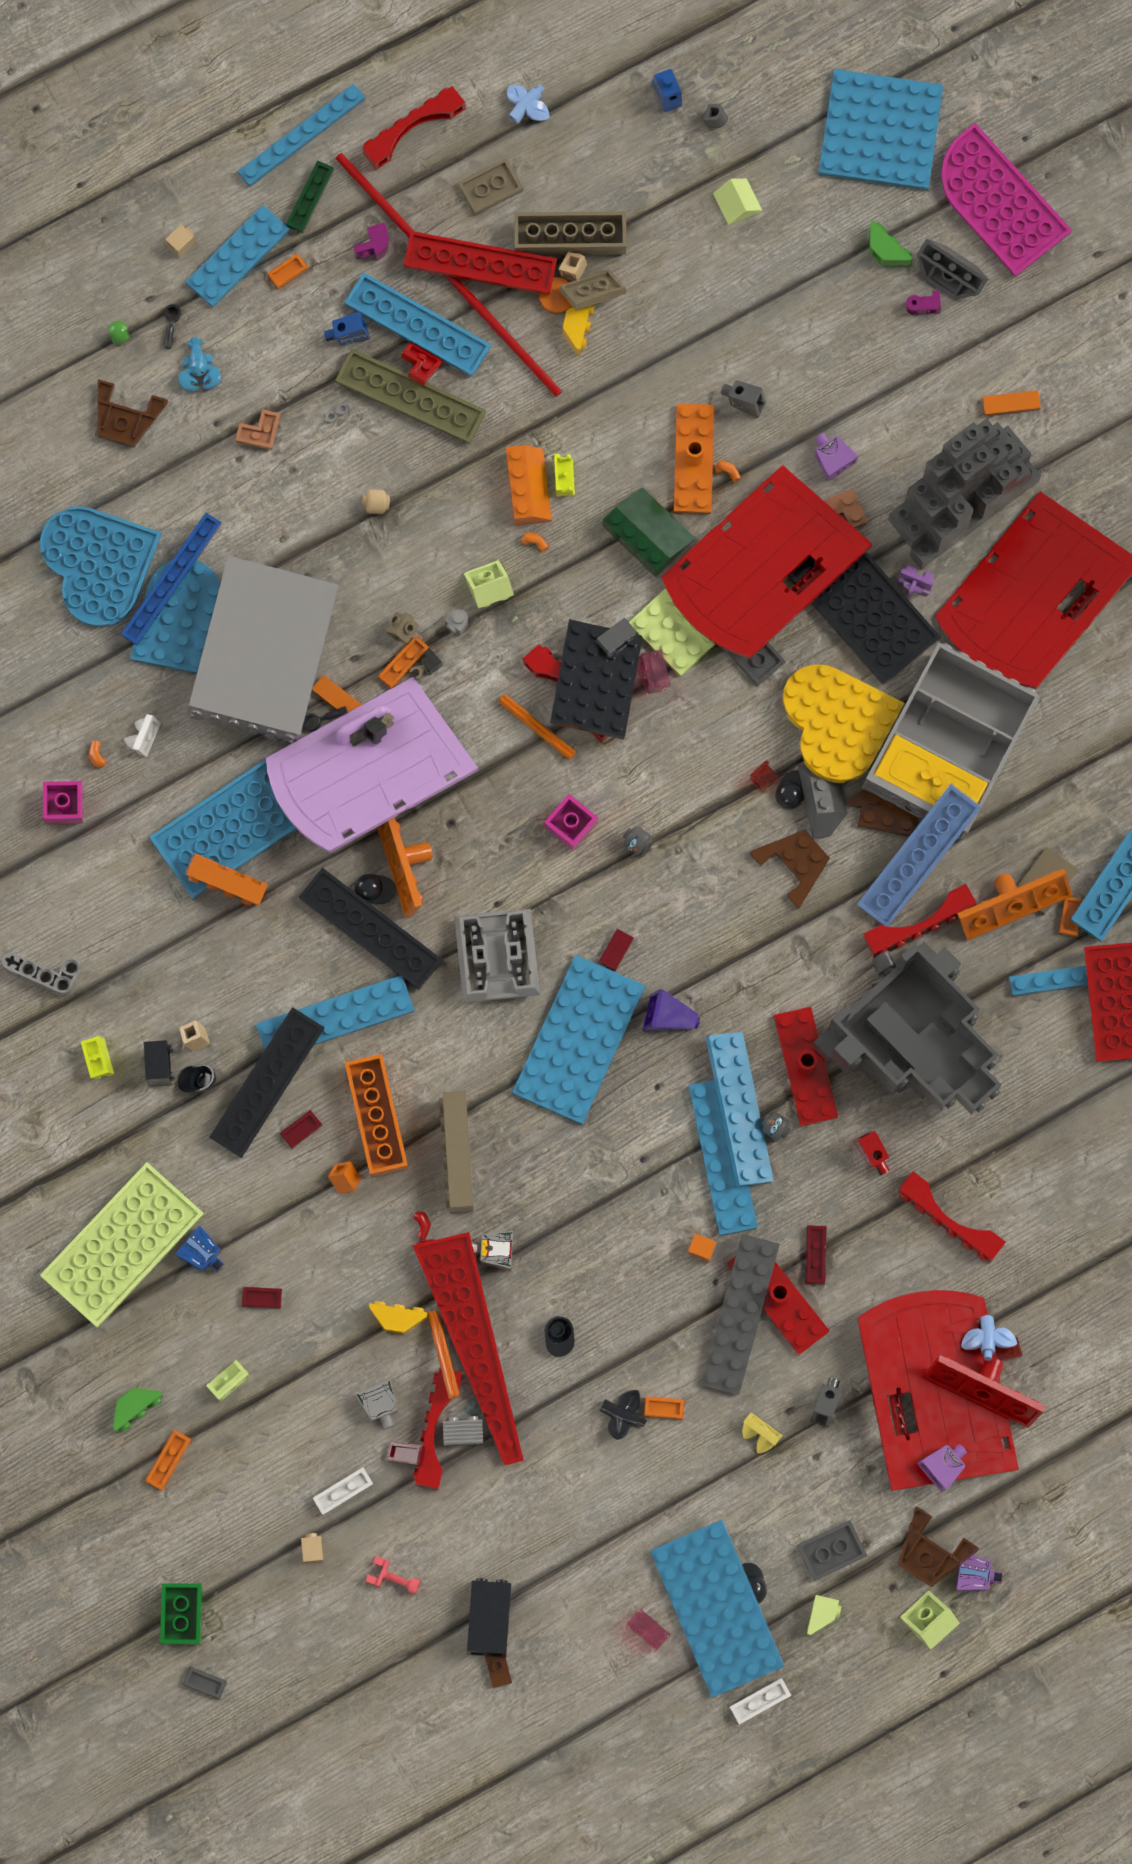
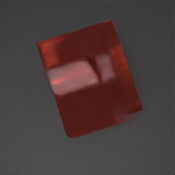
(763, 776)
(1008, 1354)

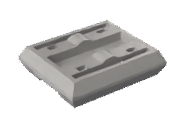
(497, 955)

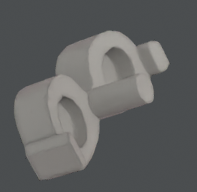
(341, 410)

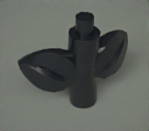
(623, 1414)

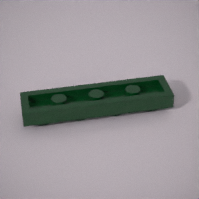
(310, 197)

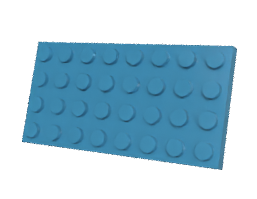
(225, 827)
(578, 1039)
(717, 1608)

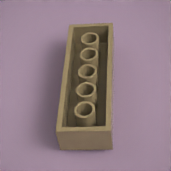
(570, 231)
(457, 1152)

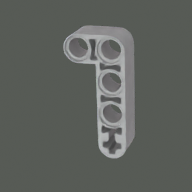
(40, 971)

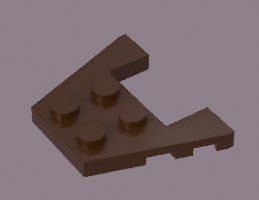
(122, 423)
(802, 858)
(927, 1559)

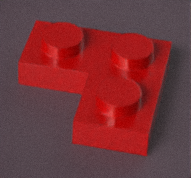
(425, 363)

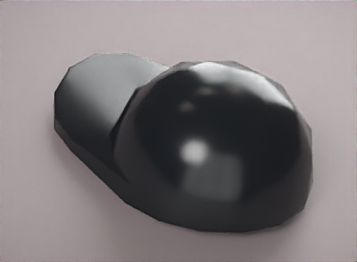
(789, 791)
(375, 888)
(197, 1078)
(559, 1336)
(756, 1580)

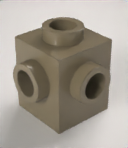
(401, 627)

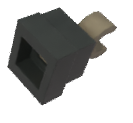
(429, 662)
(376, 729)

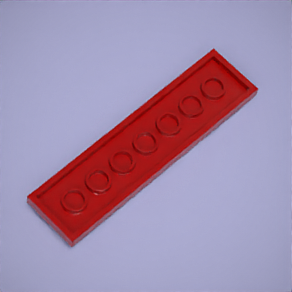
(480, 263)

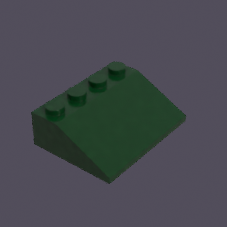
(648, 531)

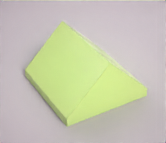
(737, 200)

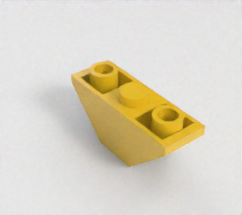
(576, 326)
(397, 1318)

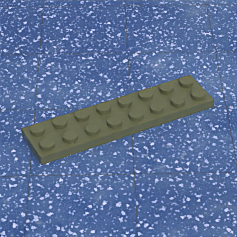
(410, 398)

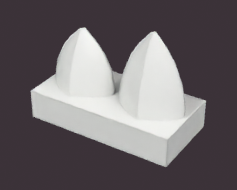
(147, 730)

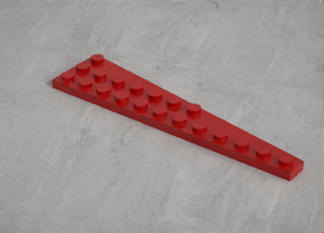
(458, 1291)

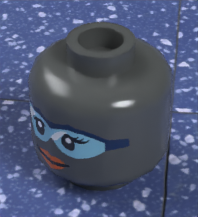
(637, 840)
(775, 1126)

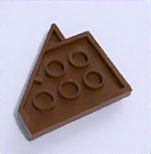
(882, 814)

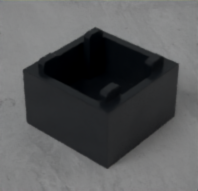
(158, 1063)

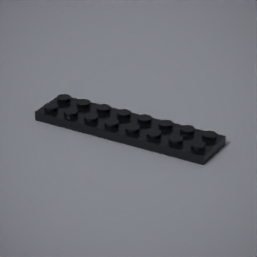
(370, 929)
(267, 1082)

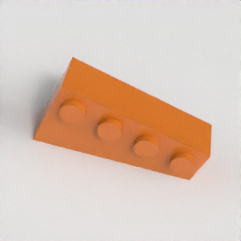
(225, 879)

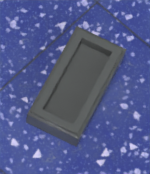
(616, 636)
(204, 1683)

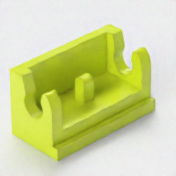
(564, 475)
(97, 1057)

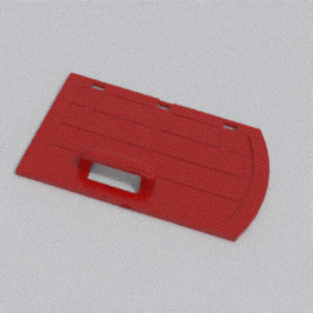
(736, 575)
(1011, 605)
(899, 1346)

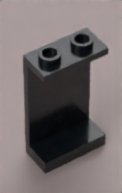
(489, 1618)

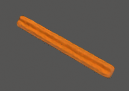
(537, 726)
(443, 1355)

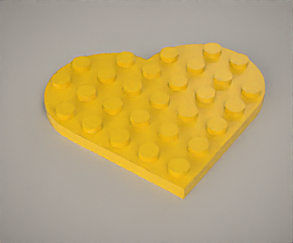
(840, 721)

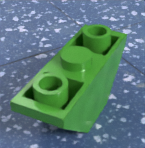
(886, 248)
(134, 1406)

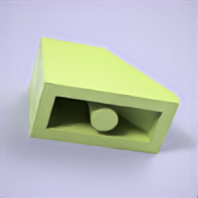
(822, 1613)

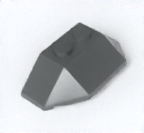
(950, 270)
(823, 803)

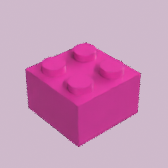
(63, 802)
(571, 822)

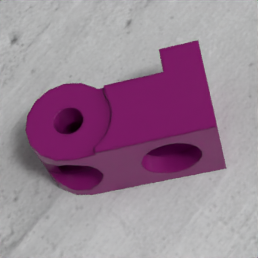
(924, 305)

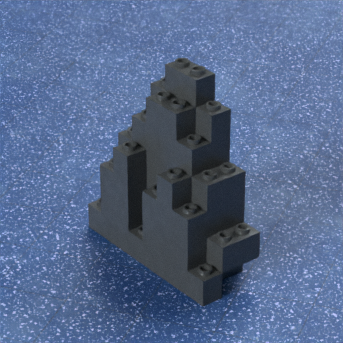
(963, 488)
(916, 1034)

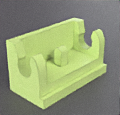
(228, 1380)

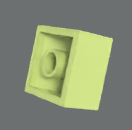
(489, 584)
(930, 1619)

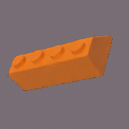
(528, 485)

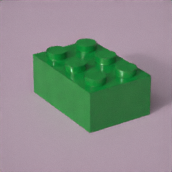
(181, 1614)

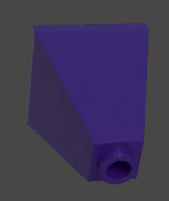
(668, 1014)

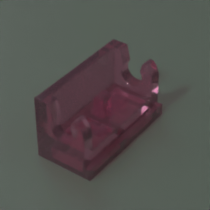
(653, 671)
(648, 1629)

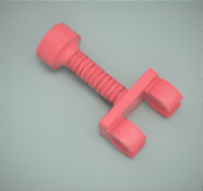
(411, 1585)

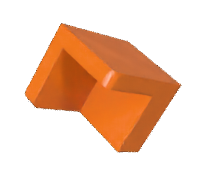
(344, 1177)
(701, 1247)

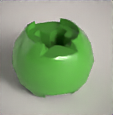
(118, 332)

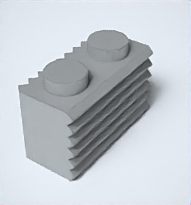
(462, 1432)

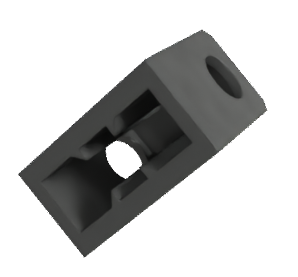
(745, 397)
(826, 1403)

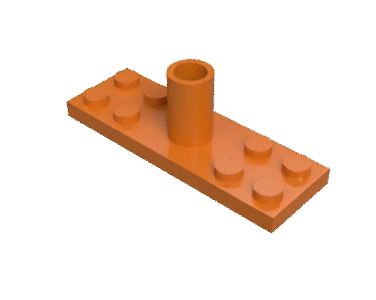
(693, 458)
(399, 862)
(1014, 902)

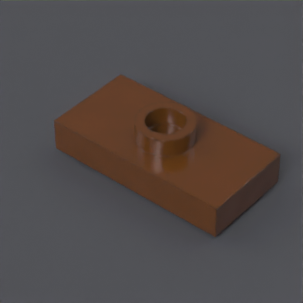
(498, 1671)

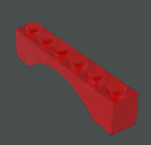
(444, 106)
(543, 665)
(885, 938)
(983, 1242)
(431, 1471)

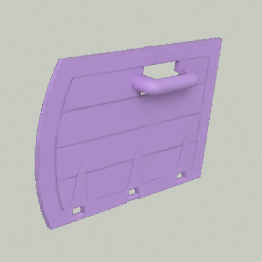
(340, 788)

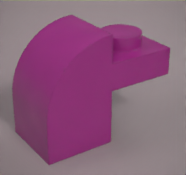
(377, 245)

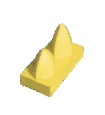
(768, 1435)

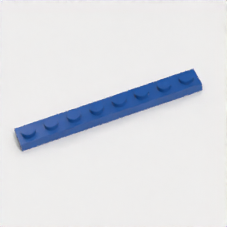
(171, 579)

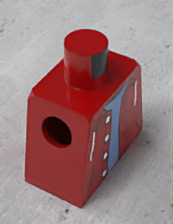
(867, 1145)

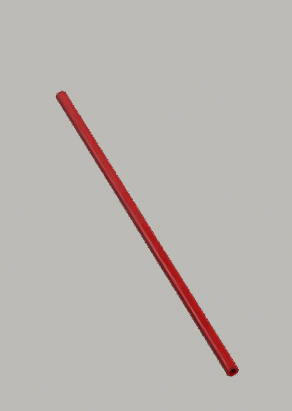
(455, 282)

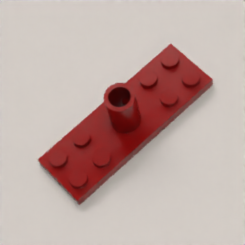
(808, 1084)
(791, 1314)
(985, 1389)

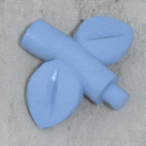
(527, 103)
(988, 1338)

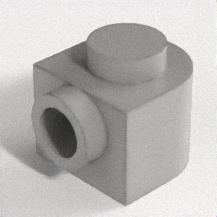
(457, 621)

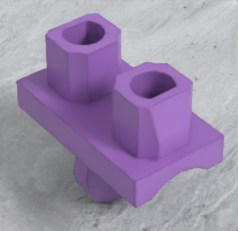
(915, 582)

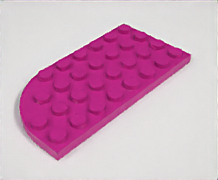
(999, 202)

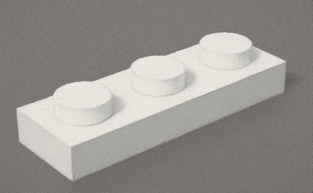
(343, 1491)
(760, 1701)

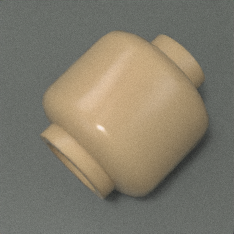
(375, 501)

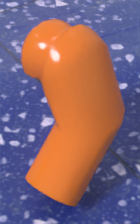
(729, 468)
(530, 537)
(94, 756)

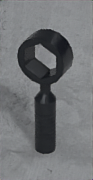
(170, 329)
(329, 715)

